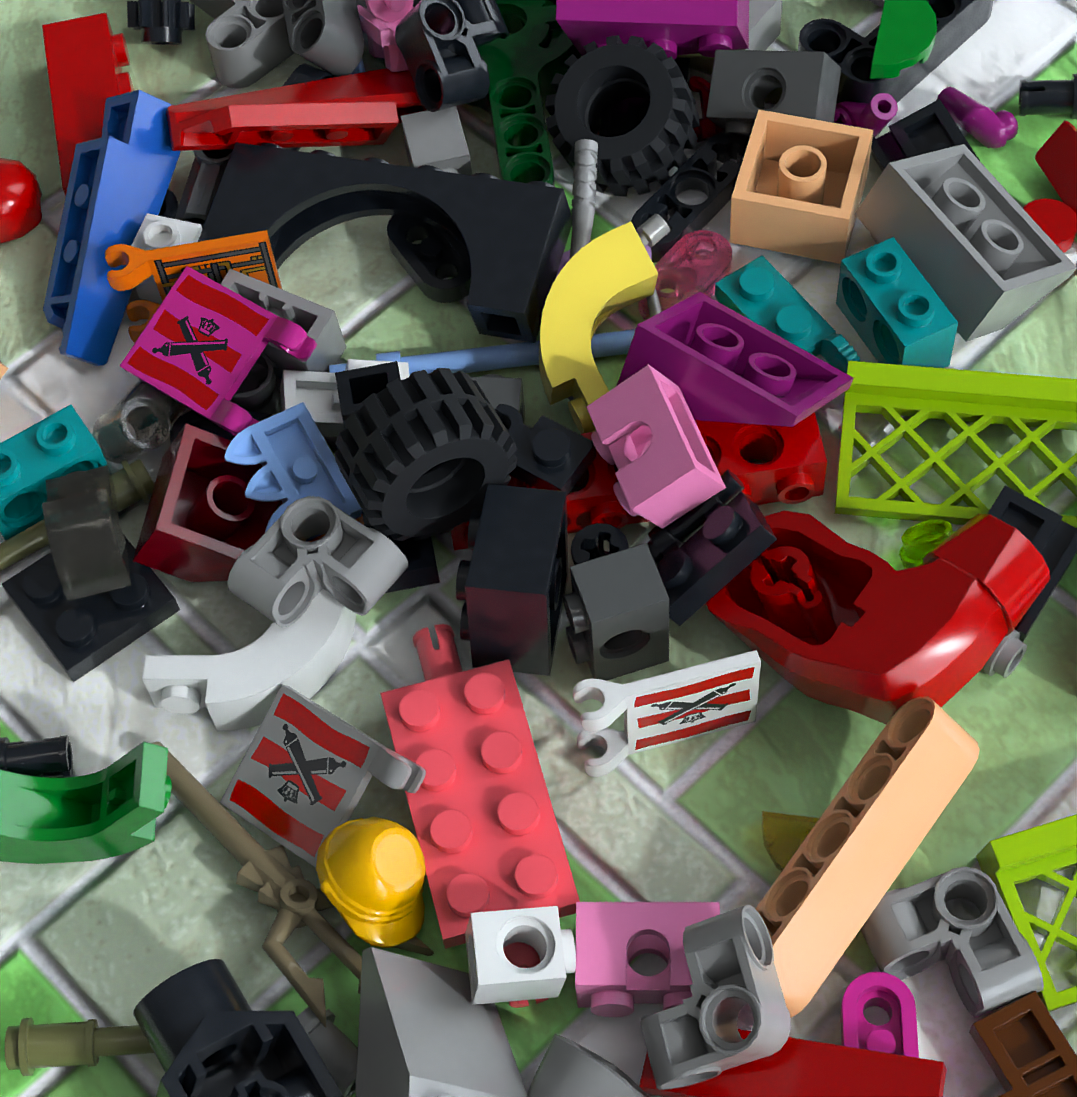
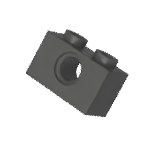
(747, 76)
(618, 613)

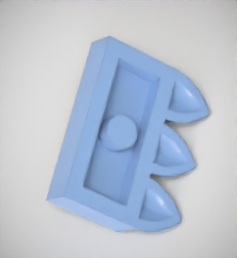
(293, 463)

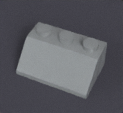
(965, 237)

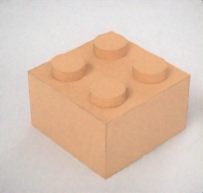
(800, 186)

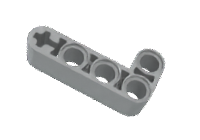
(245, 39)

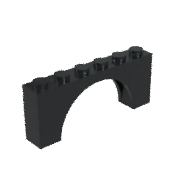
(504, 226)

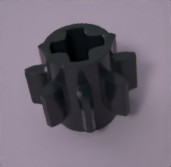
(161, 20)

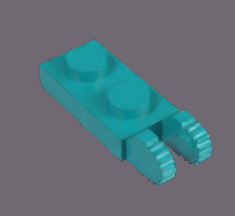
(773, 303)

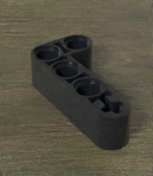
(854, 54)

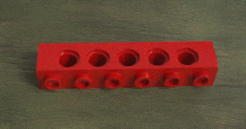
(790, 476)

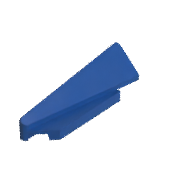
(106, 200)

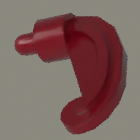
(707, 128)

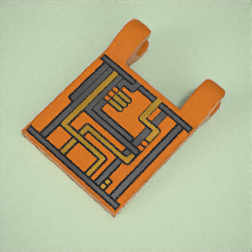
(213, 258)

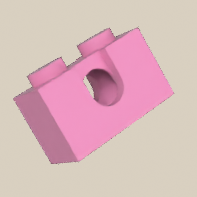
(655, 446)
(615, 934)

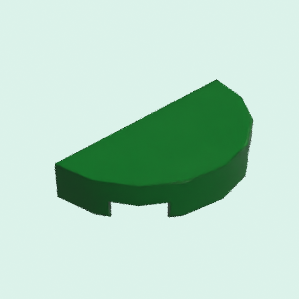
(903, 37)

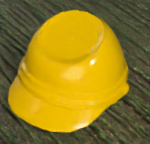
(374, 879)

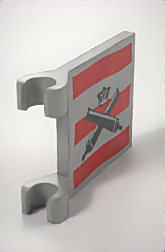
(310, 773)

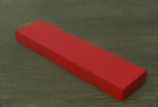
(816, 1070)

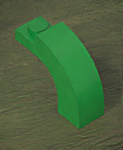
(84, 814)

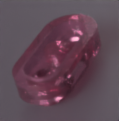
(688, 271)

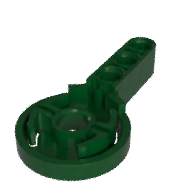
(519, 83)

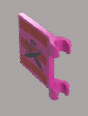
(206, 345)

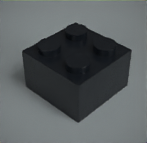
(515, 578)

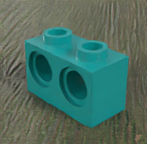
(895, 308)
(39, 454)

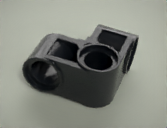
(442, 52)

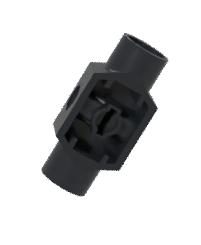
(221, 1047)

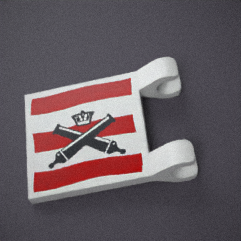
(667, 708)

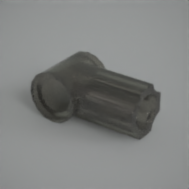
(149, 414)

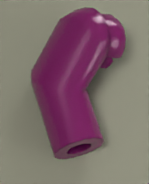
(978, 120)

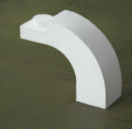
(245, 682)

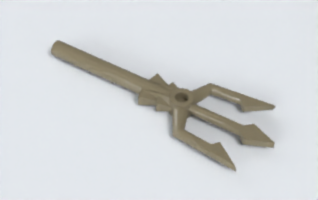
(277, 887)

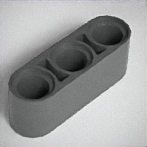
(326, 33)

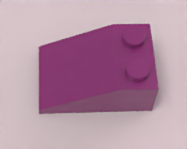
(732, 365)

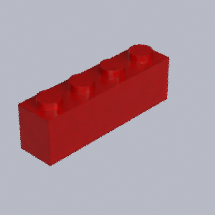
(83, 72)

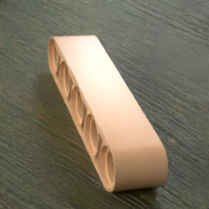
(863, 844)

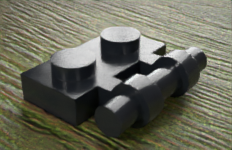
(708, 547)

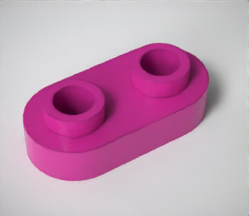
(892, 995)

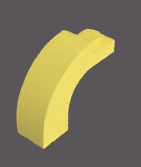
(589, 288)

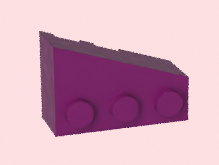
(674, 25)

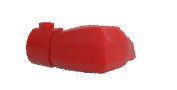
(874, 635)

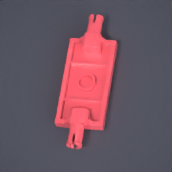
(483, 796)

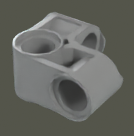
(286, 573)
(984, 955)
(729, 967)

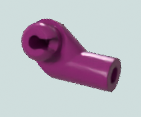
(869, 116)

